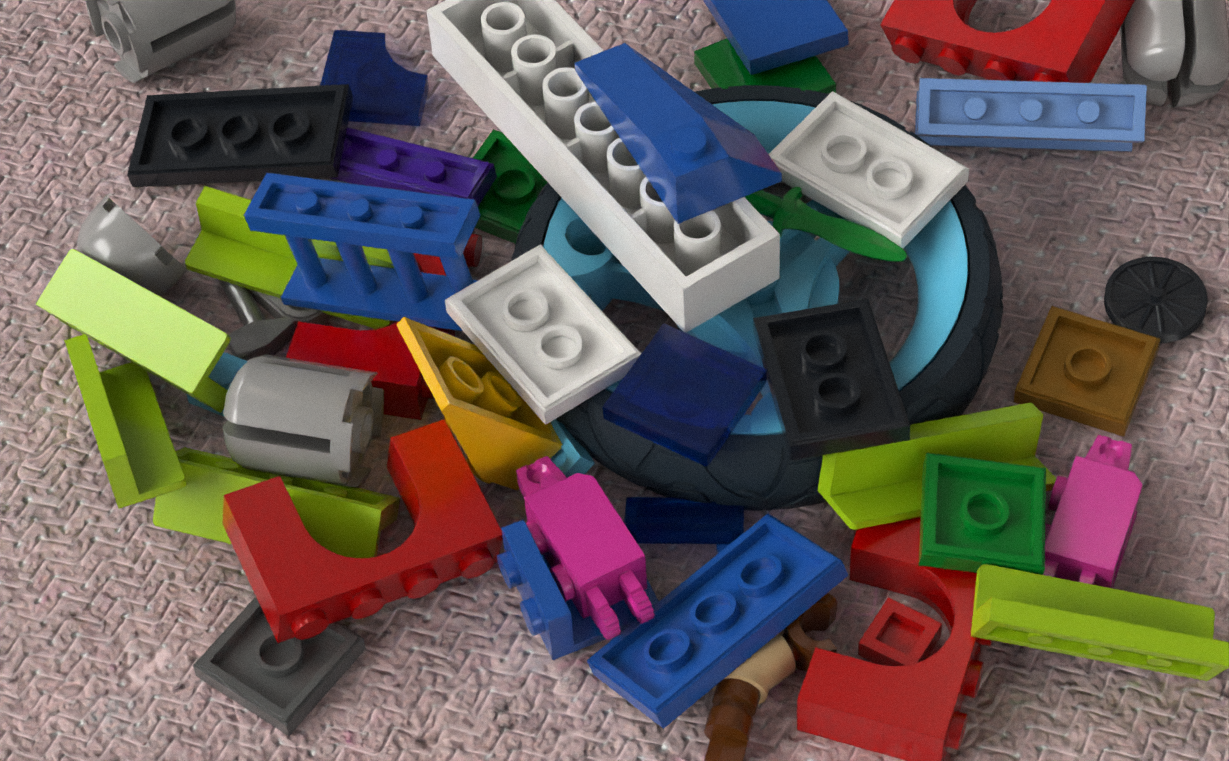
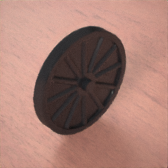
(1156, 298)

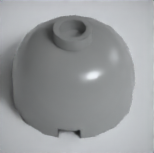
(127, 248)

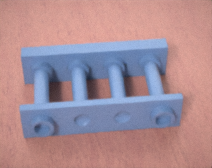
(1030, 114)

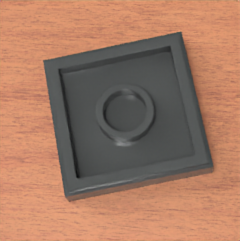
(274, 678)

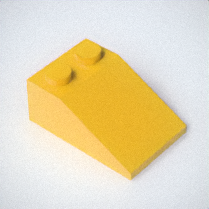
(479, 405)

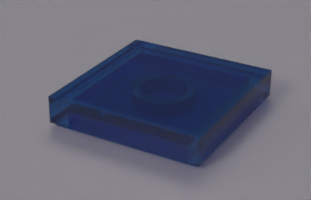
(685, 394)

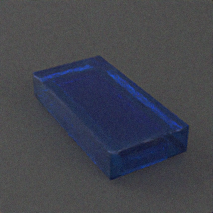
(682, 521)

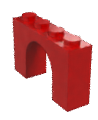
(1056, 46)
(379, 349)
(310, 587)
(905, 708)

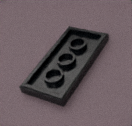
(241, 135)

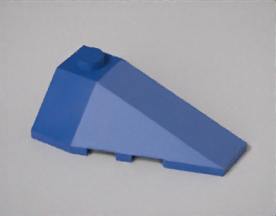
(677, 138)

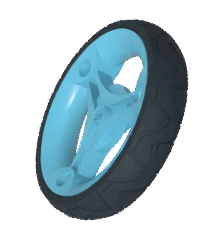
(934, 369)

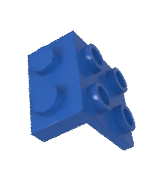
(543, 604)

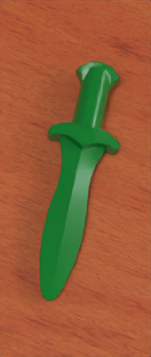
(796, 215)

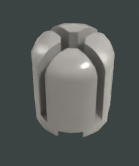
(159, 32)
(1179, 44)
(302, 419)

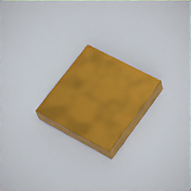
(1087, 370)

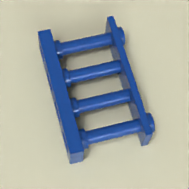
(369, 218)

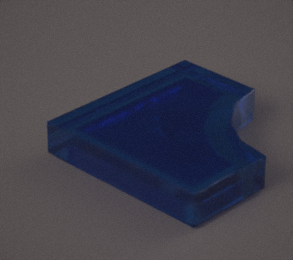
(379, 86)

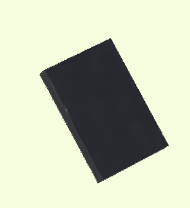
(830, 379)

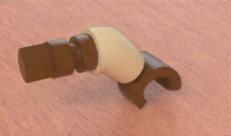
(748, 685)

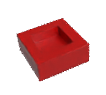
(899, 636)

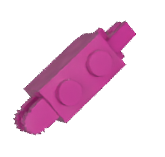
(1093, 515)
(585, 544)

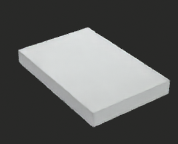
(868, 169)
(543, 333)

